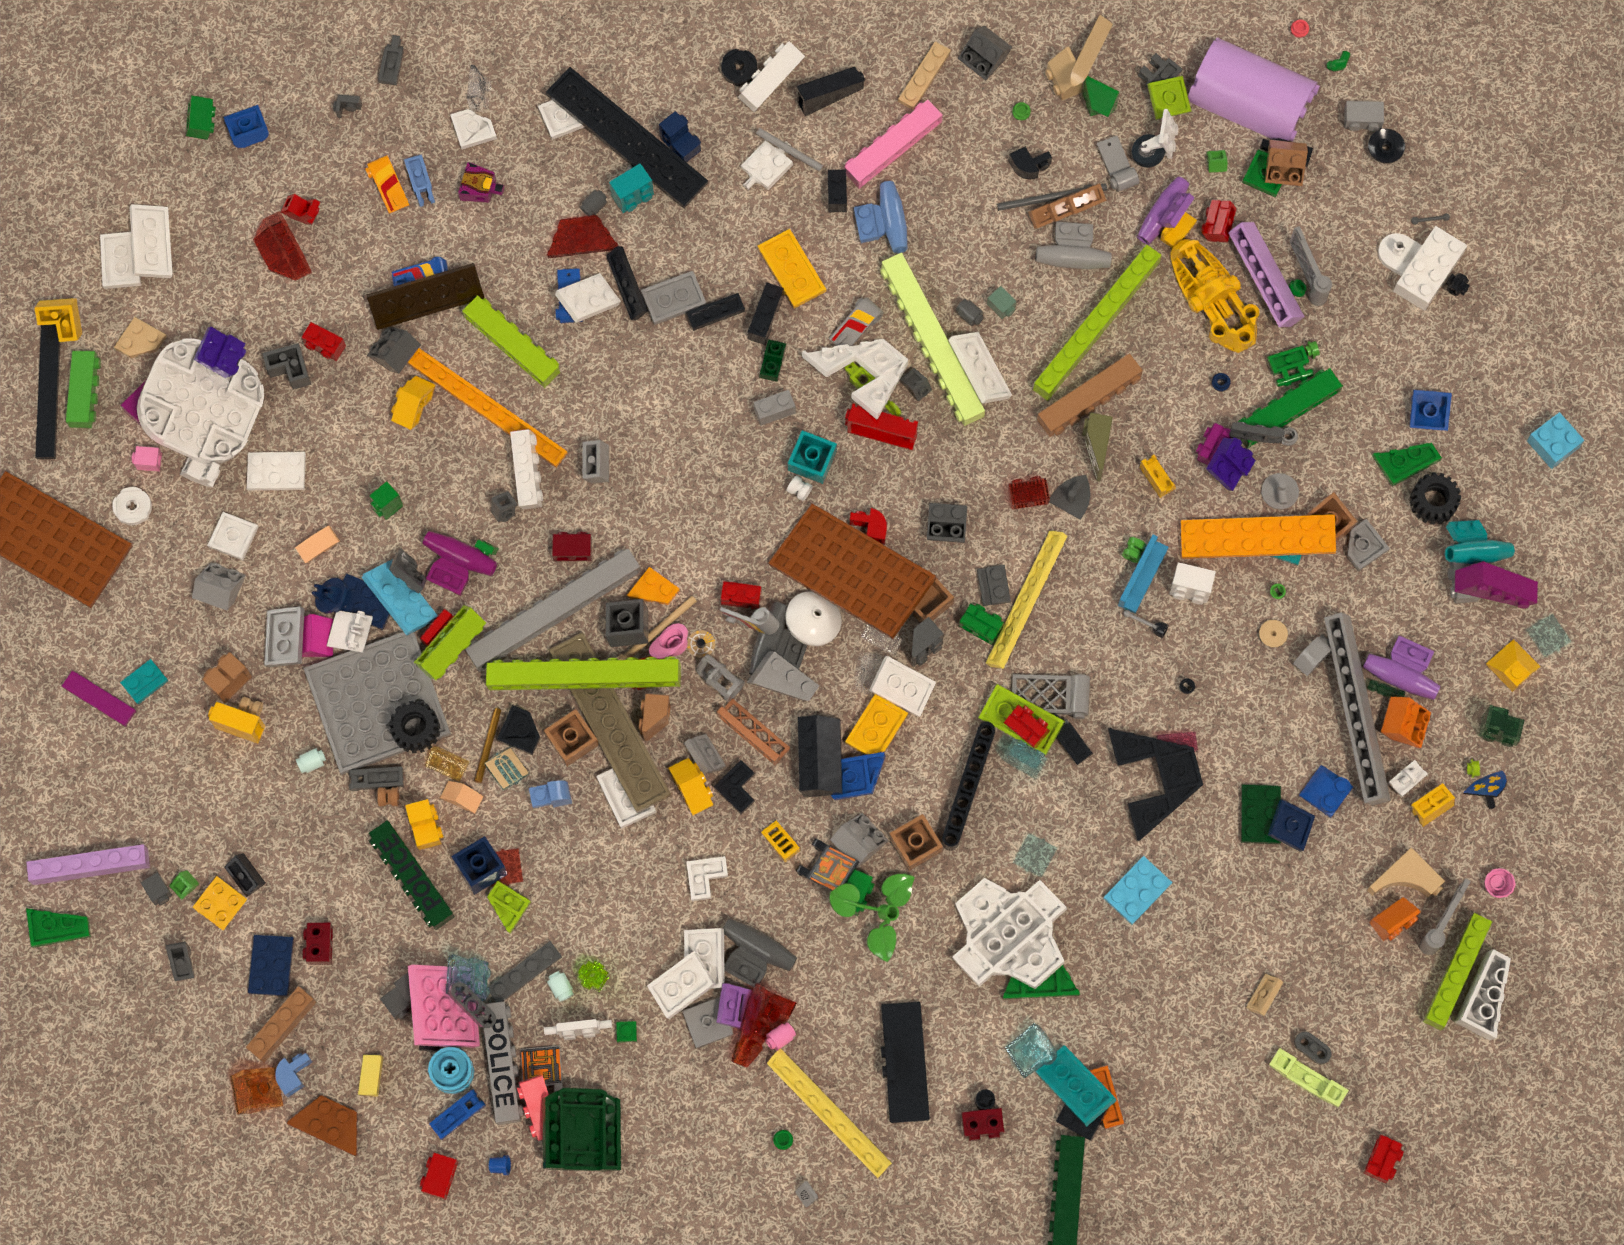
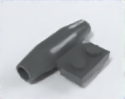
(780, 642)
(754, 953)

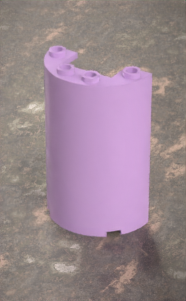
(1251, 91)

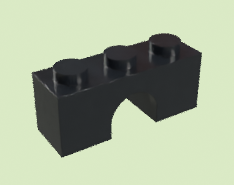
(763, 318)

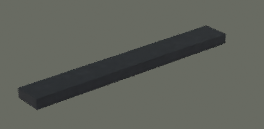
(48, 393)

